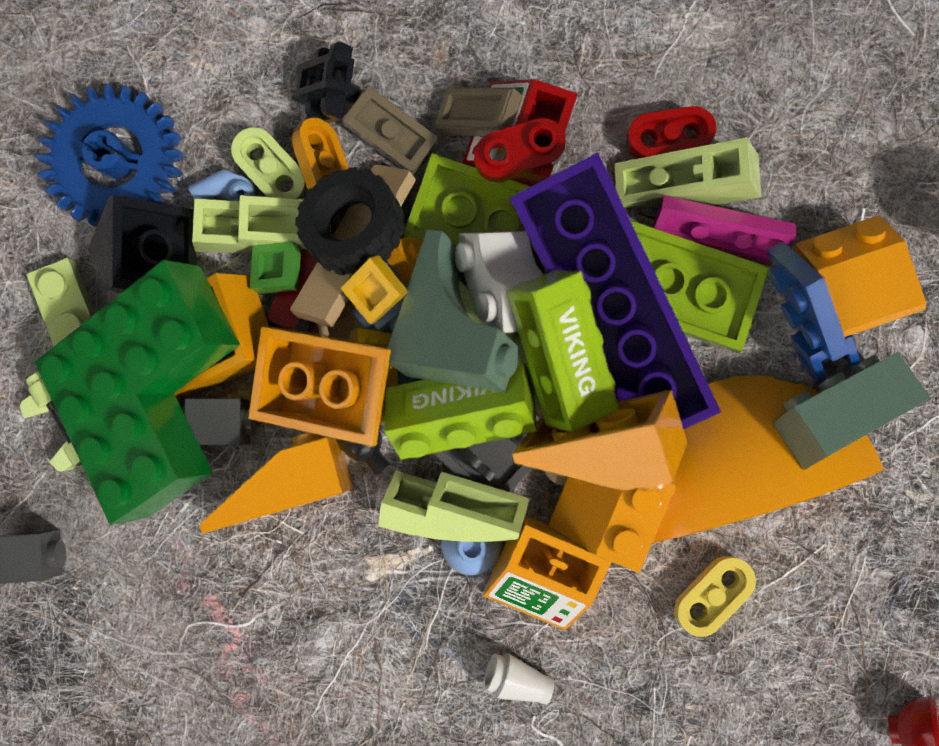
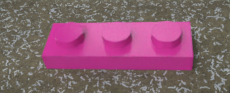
(723, 228)

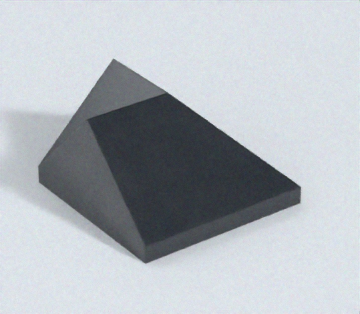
(137, 237)

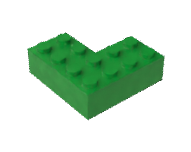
(119, 382)

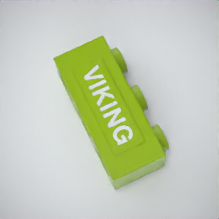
(563, 349)
(446, 416)

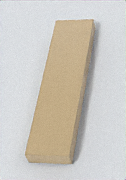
(321, 295)

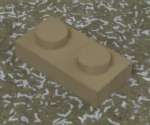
(390, 130)

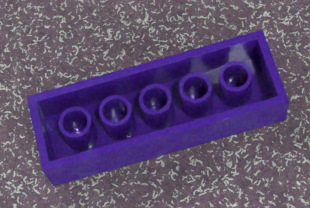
(585, 228)

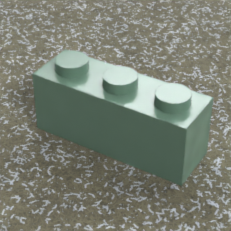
(849, 408)

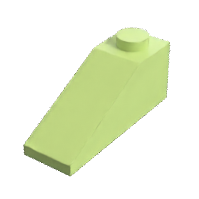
(699, 174)

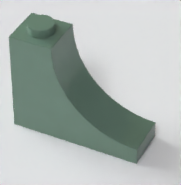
(436, 335)

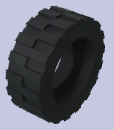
(331, 197)

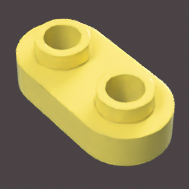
(717, 600)

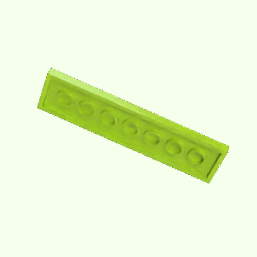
(707, 288)

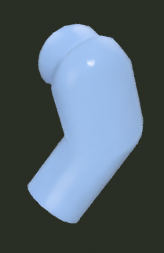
(222, 184)

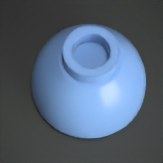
(471, 557)

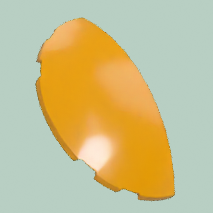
(742, 466)

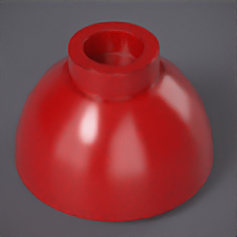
(916, 723)

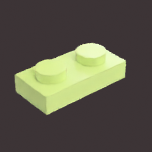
(61, 298)

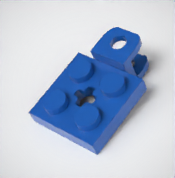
(812, 310)

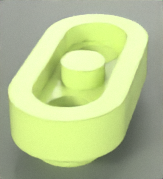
(270, 169)

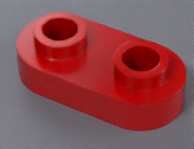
(668, 130)
(521, 150)

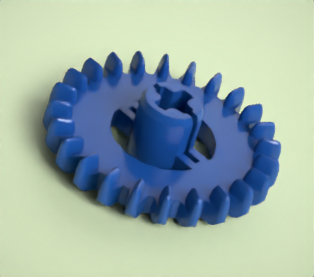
(85, 134)

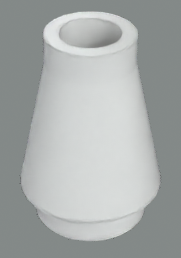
(515, 680)

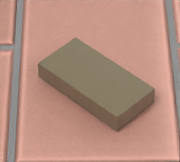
(477, 110)

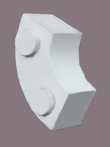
(490, 267)

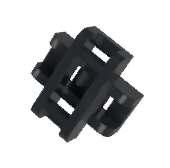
(326, 82)

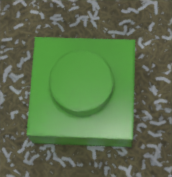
(275, 267)

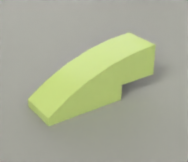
(239, 225)
(451, 509)

